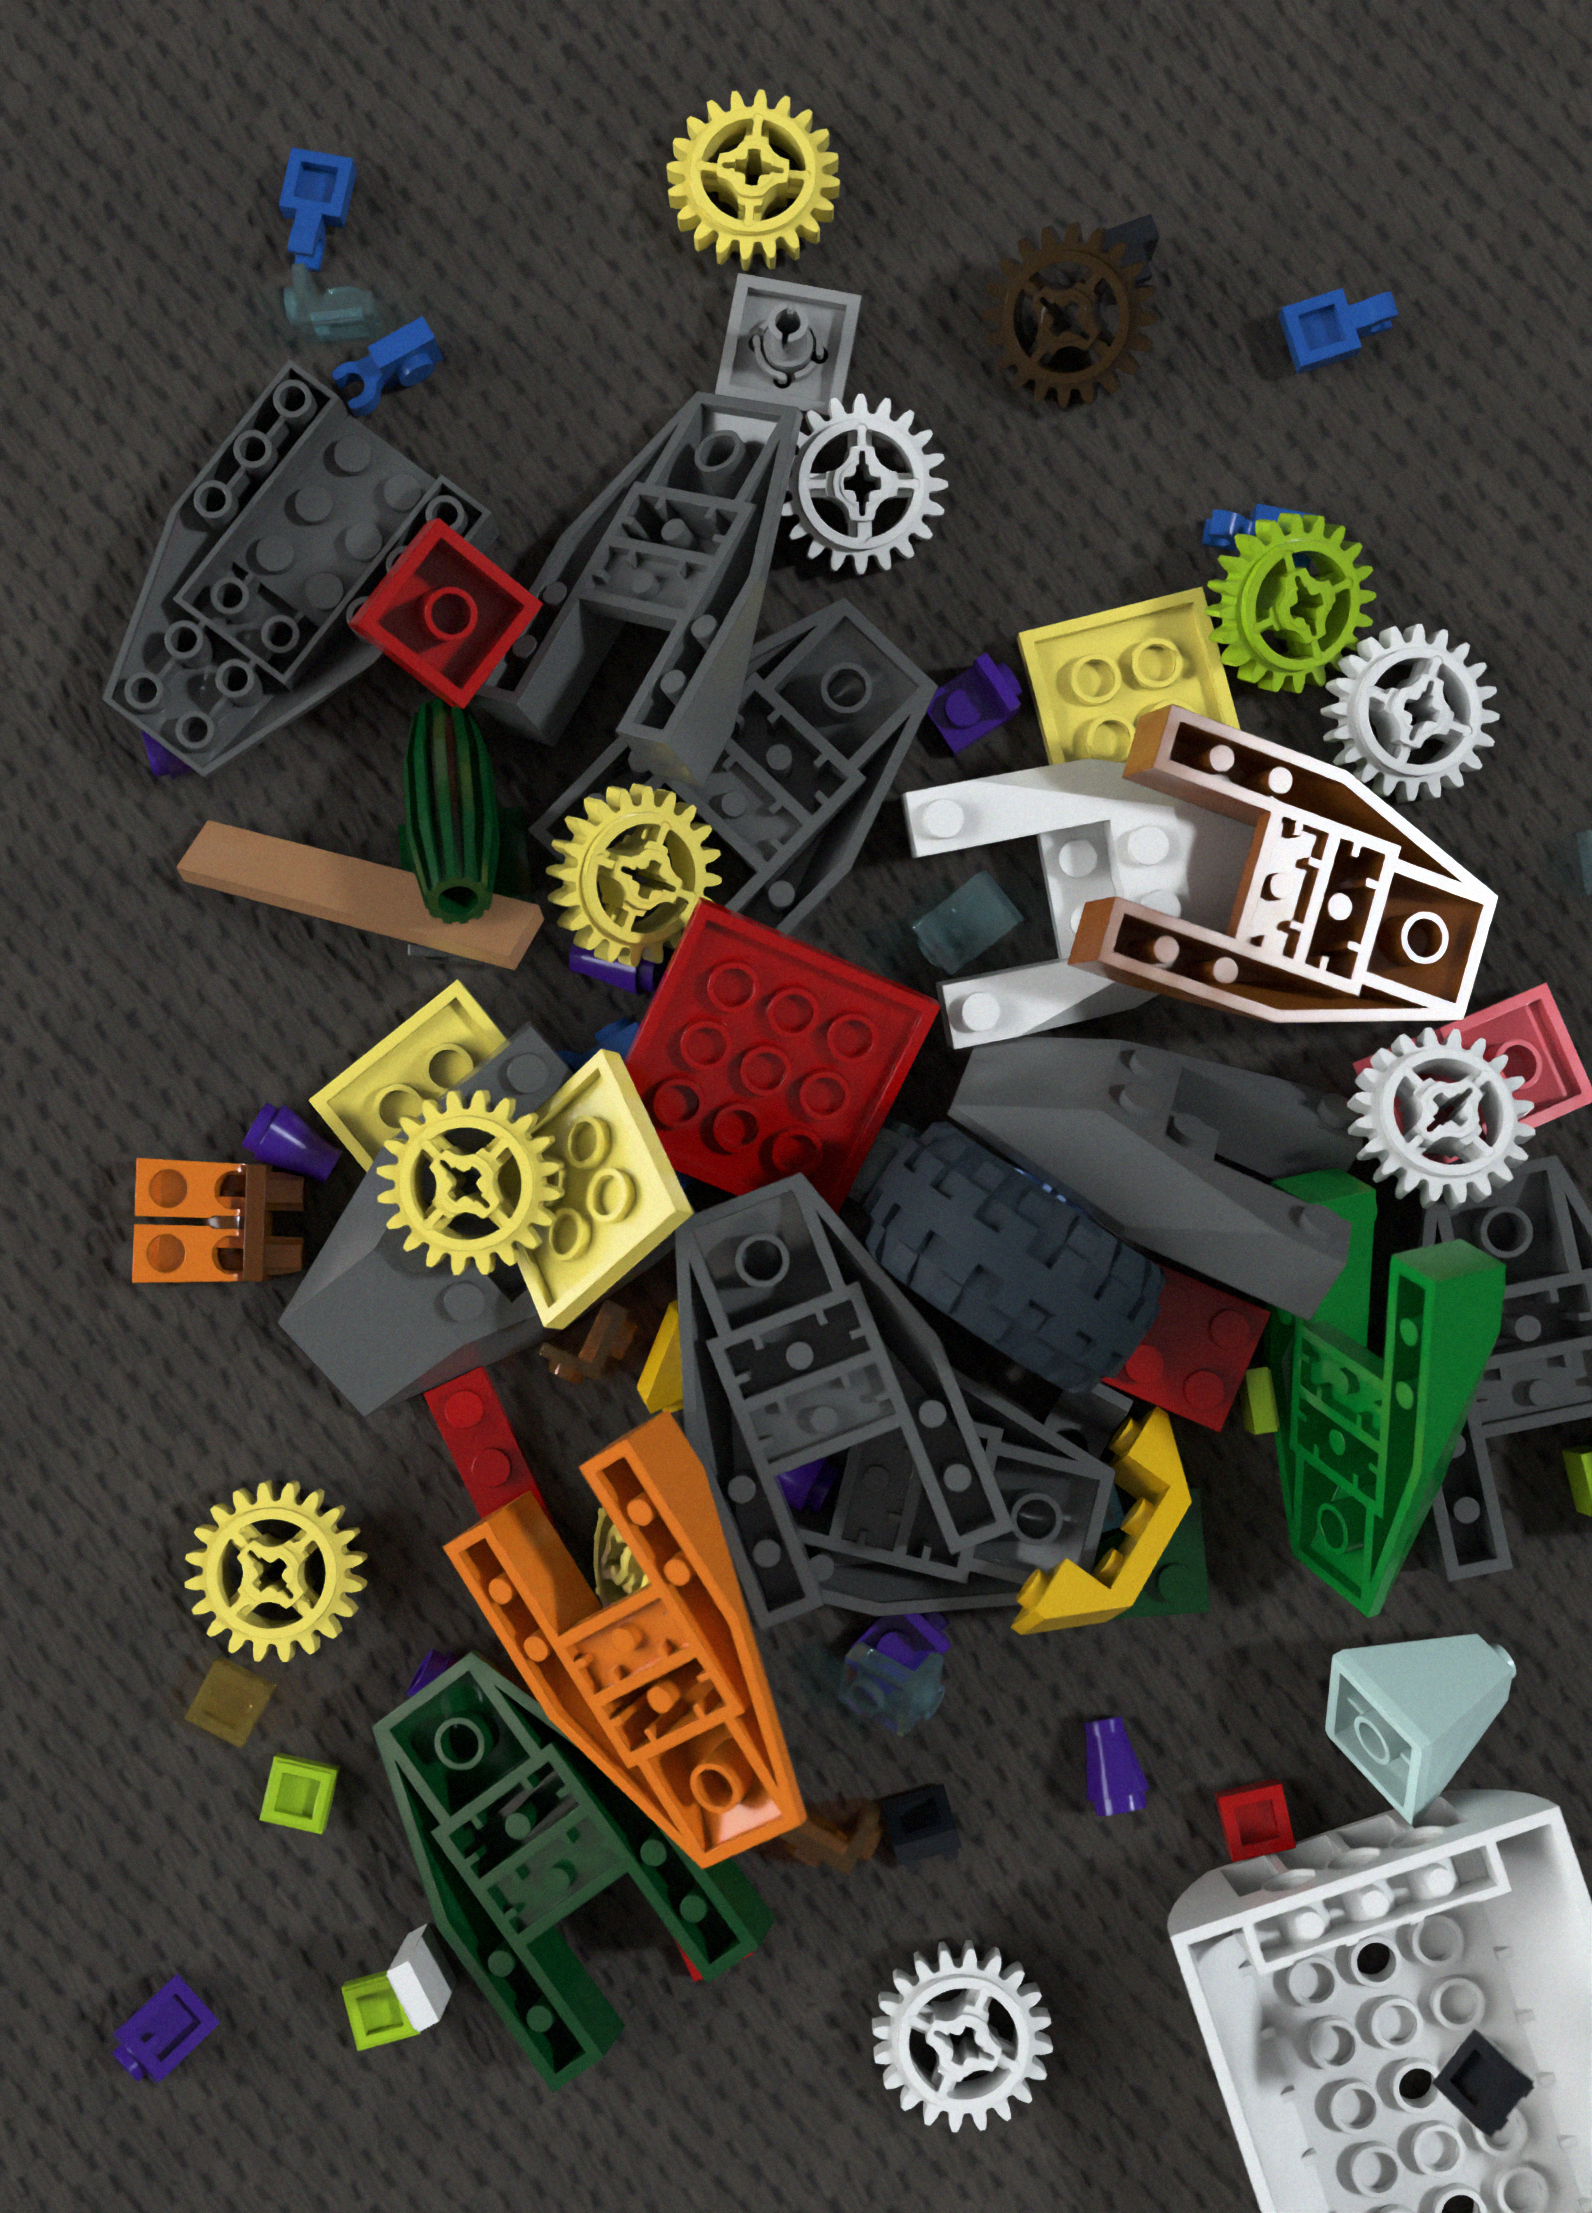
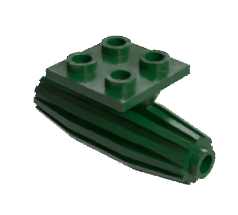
(452, 823)

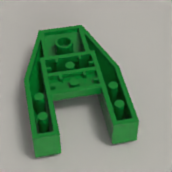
(1366, 1434)

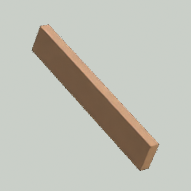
(352, 893)

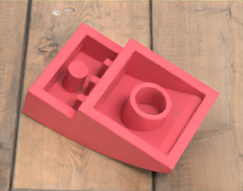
(1537, 1048)

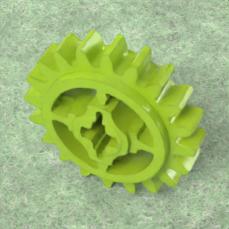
(1274, 595)

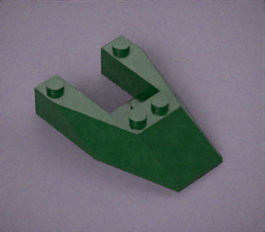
(524, 1832)

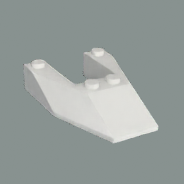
(1094, 843)

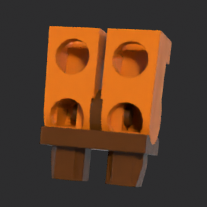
(237, 1222)

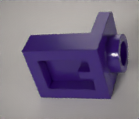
(974, 704)
(907, 1637)
(163, 2031)

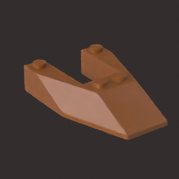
(1335, 905)

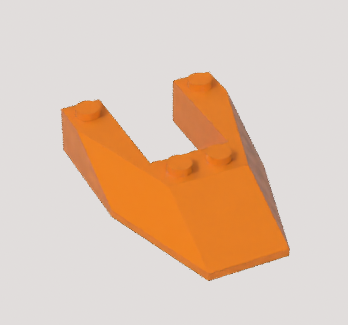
(664, 1679)

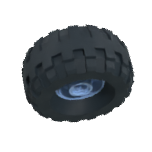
(1011, 1259)

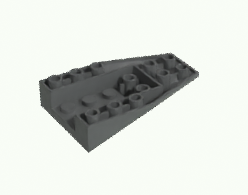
(269, 569)

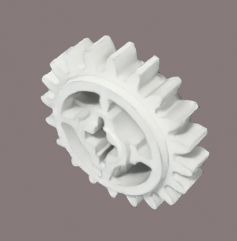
(889, 484)
(1431, 674)
(1476, 1084)
(944, 2086)

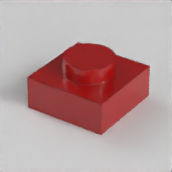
(1255, 1820)

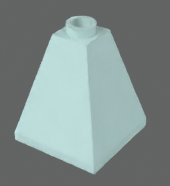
(1415, 1712)

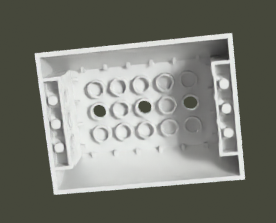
(1311, 2052)

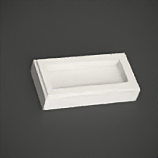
(422, 1978)

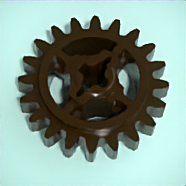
(1025, 280)

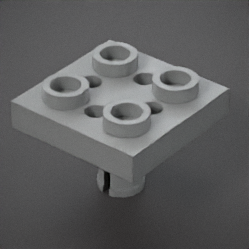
(793, 325)

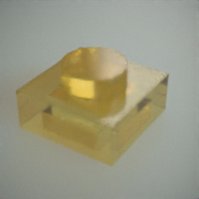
(230, 1702)

